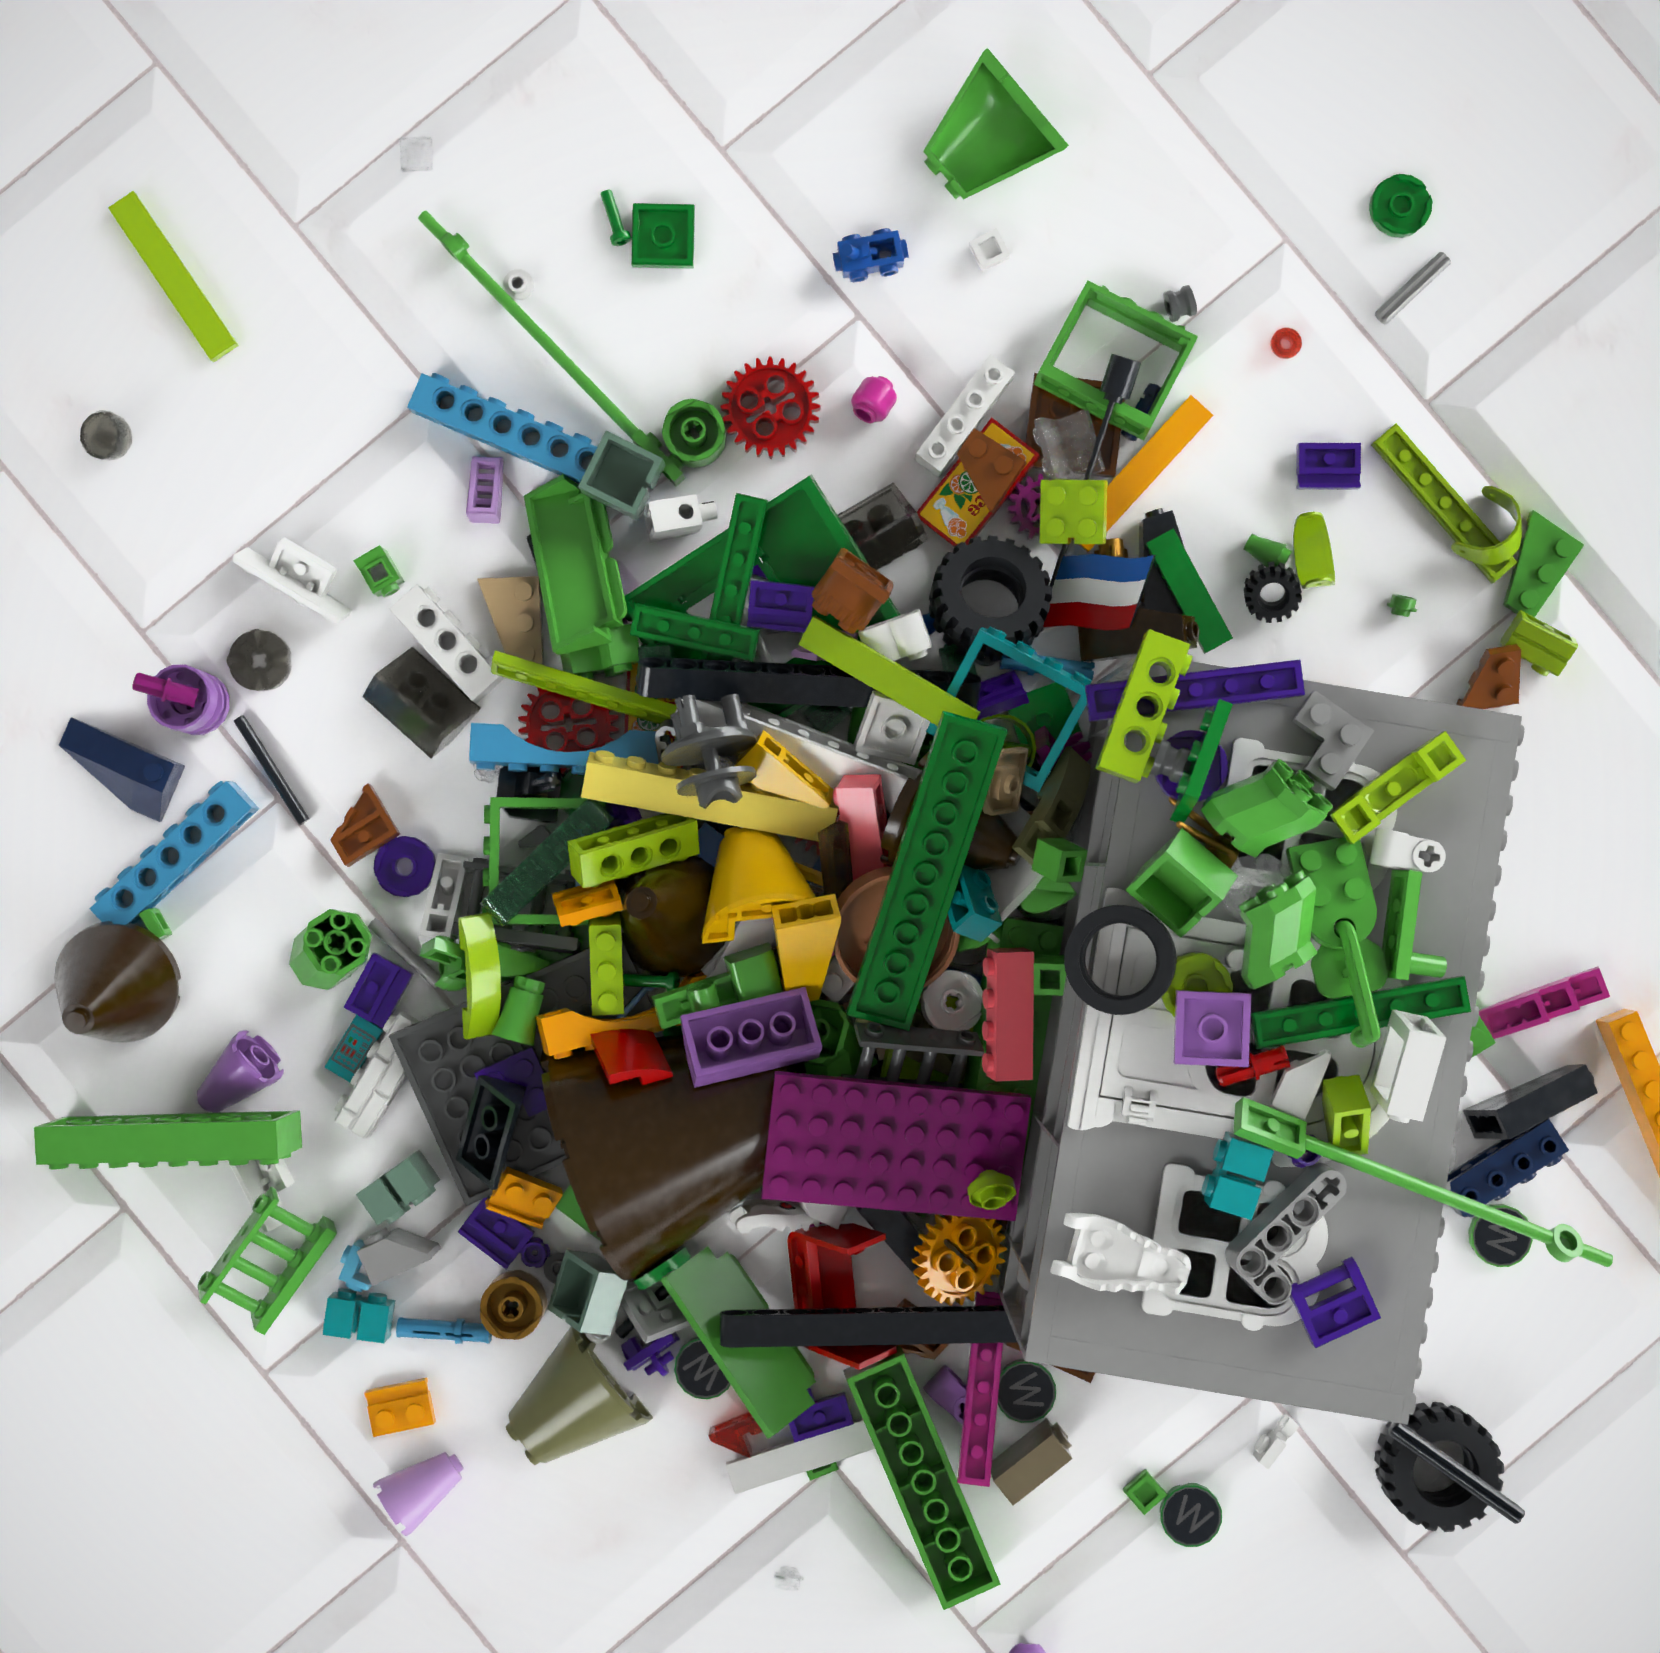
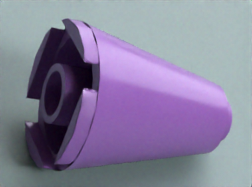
(239, 1072)

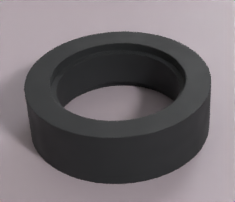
(1076, 966)

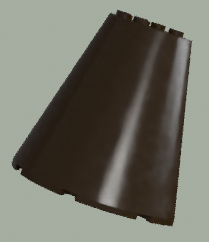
(658, 1155)

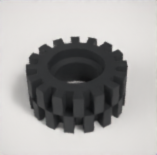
(1279, 608)

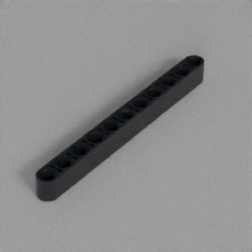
(773, 682)
(865, 1326)

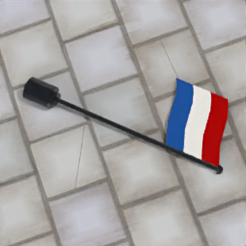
(1098, 588)

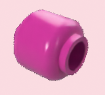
(874, 399)

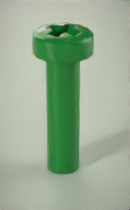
(620, 236)
(670, 981)

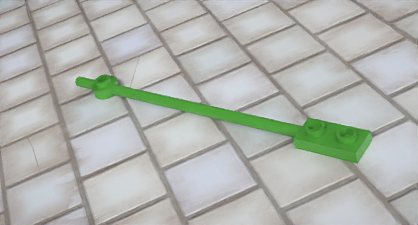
(457, 248)
(1289, 1136)

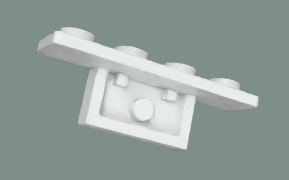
(298, 575)
(257, 1180)

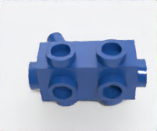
(860, 255)

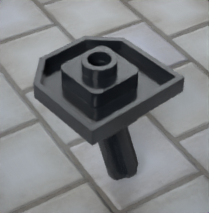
(530, 785)

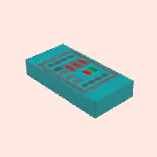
(353, 1048)

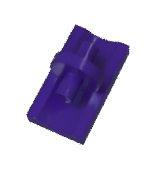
(638, 1356)

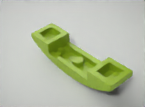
(1397, 786)
(482, 975)

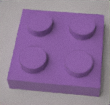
(1212, 1028)

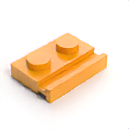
(582, 904)
(524, 1198)
(400, 1407)

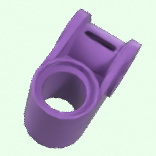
(947, 1391)

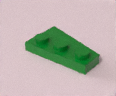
(1201, 756)

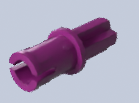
(165, 689)

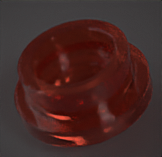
(1290, 335)

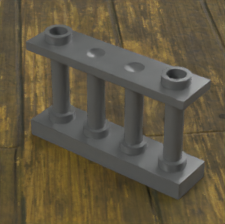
(533, 935)
(927, 1040)

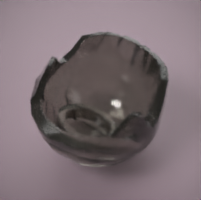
(106, 435)

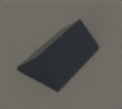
(490, 1128)

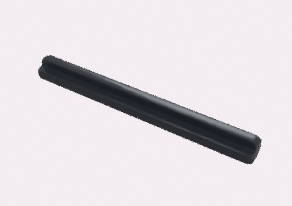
(1456, 1472)

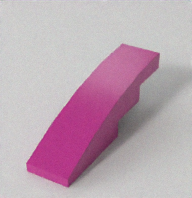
(1544, 1003)

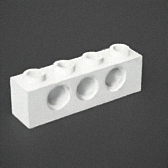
(964, 415)
(409, 612)

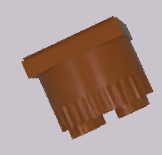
(851, 591)

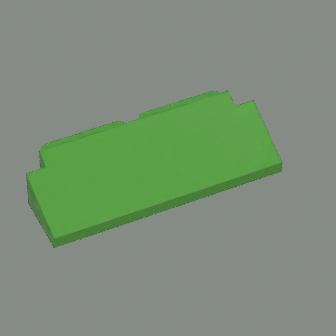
(574, 566)
(766, 1379)

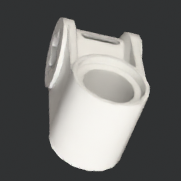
(1401, 851)

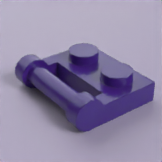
(1338, 1313)

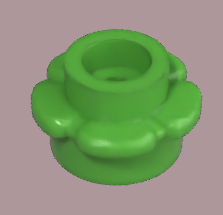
(1402, 605)

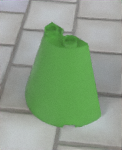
(989, 132)

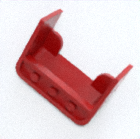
(825, 1279)

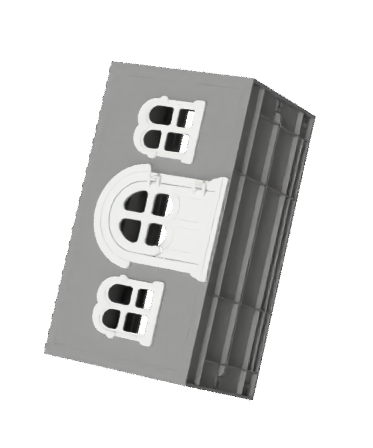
(1158, 1121)

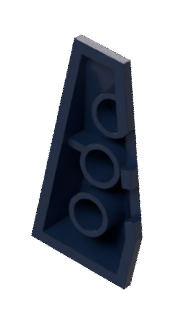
(129, 771)

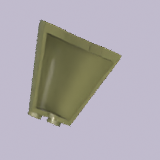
(572, 1404)

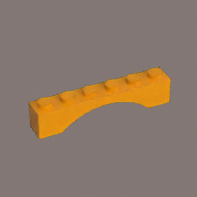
(567, 1030)

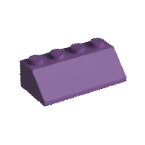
(750, 1037)

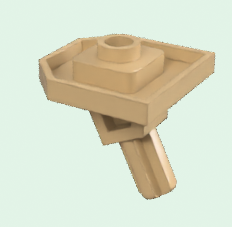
(1006, 782)

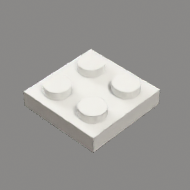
(890, 730)

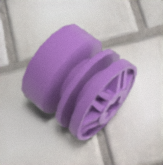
(208, 711)

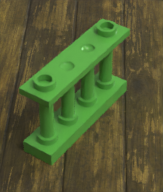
(281, 1286)

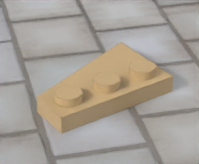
(516, 614)

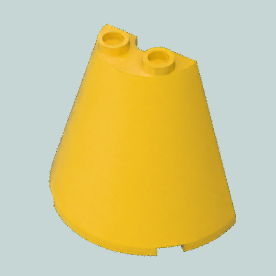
(748, 879)

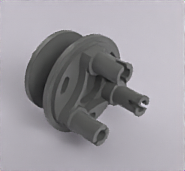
(704, 745)

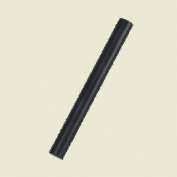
(271, 770)

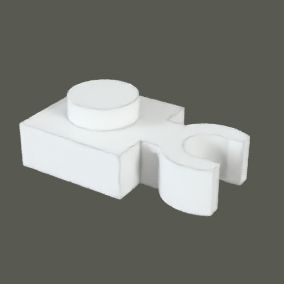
(1272, 1445)

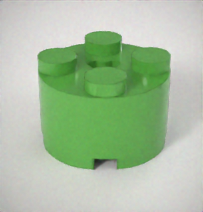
(702, 417)

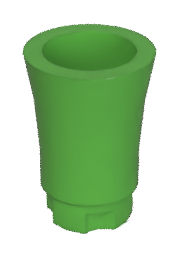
(519, 1011)

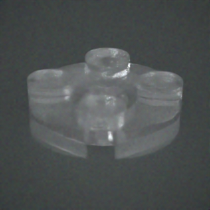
(1263, 868)

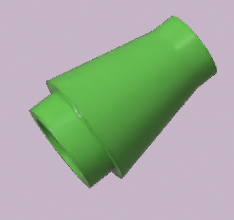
(1267, 550)

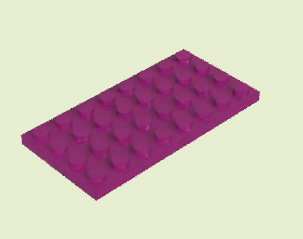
(891, 1144)

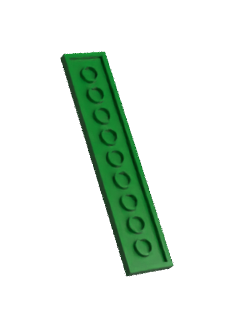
(926, 870)

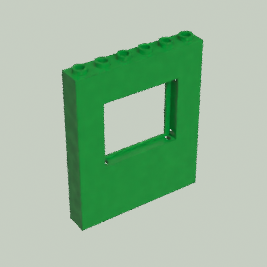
(796, 547)

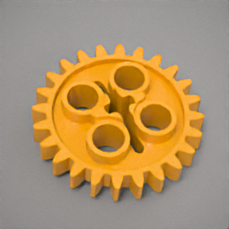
(943, 1272)

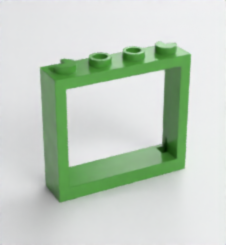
(1130, 314)
(491, 846)

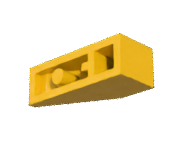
(783, 773)

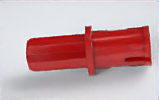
(1258, 1065)

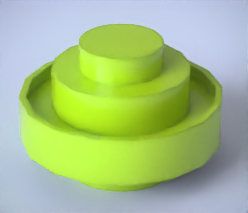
(991, 1190)

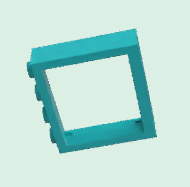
(1049, 667)

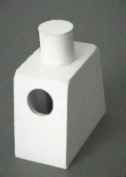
(665, 522)

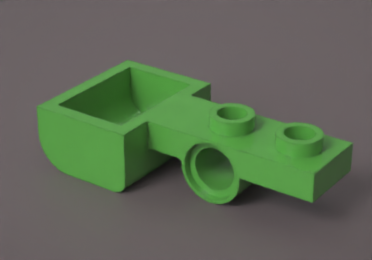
(748, 976)

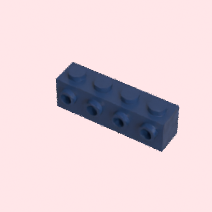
(1507, 1164)

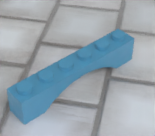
(499, 746)

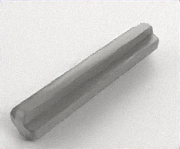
(1413, 288)

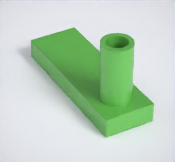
(1400, 930)

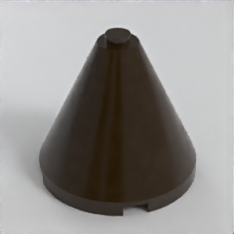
(989, 846)
(667, 916)
(116, 983)

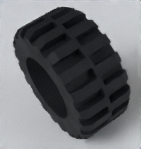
(996, 562)
(1453, 1504)

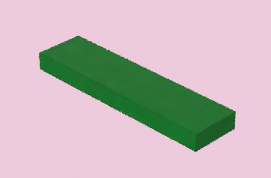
(1188, 589)
(695, 632)

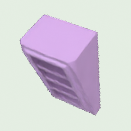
(492, 510)

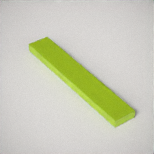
(173, 276)
(1438, 496)
(881, 672)
(581, 688)

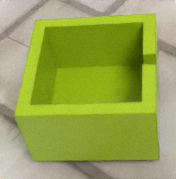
(1073, 511)

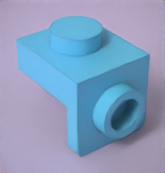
(352, 1264)

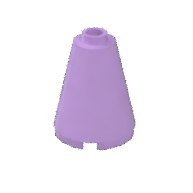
(418, 1489)

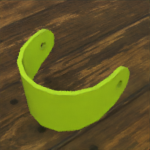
(1503, 550)
(1313, 551)
(1023, 727)

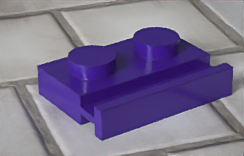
(1328, 466)
(780, 606)
(1001, 694)
(378, 990)
(496, 1234)

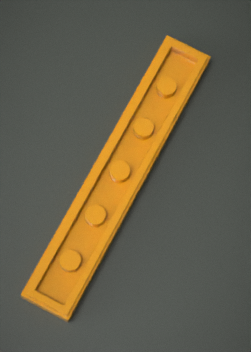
(1153, 459)

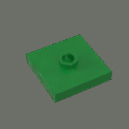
(663, 235)
(1047, 707)

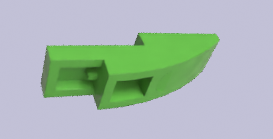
(512, 962)

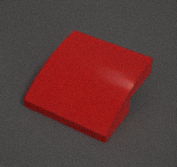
(630, 1055)

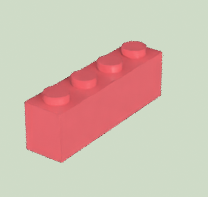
(864, 809)
(1008, 1014)

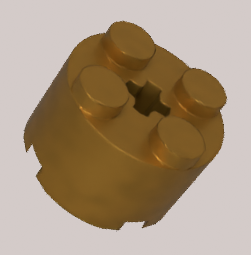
(514, 1322)

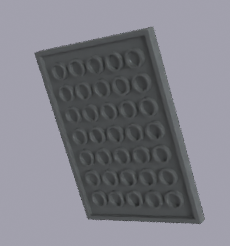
(444, 1063)

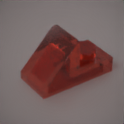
(733, 1432)

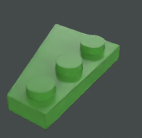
(1541, 564)

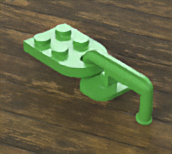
(1346, 959)

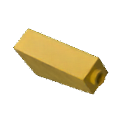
(806, 941)

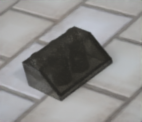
(884, 526)
(420, 701)

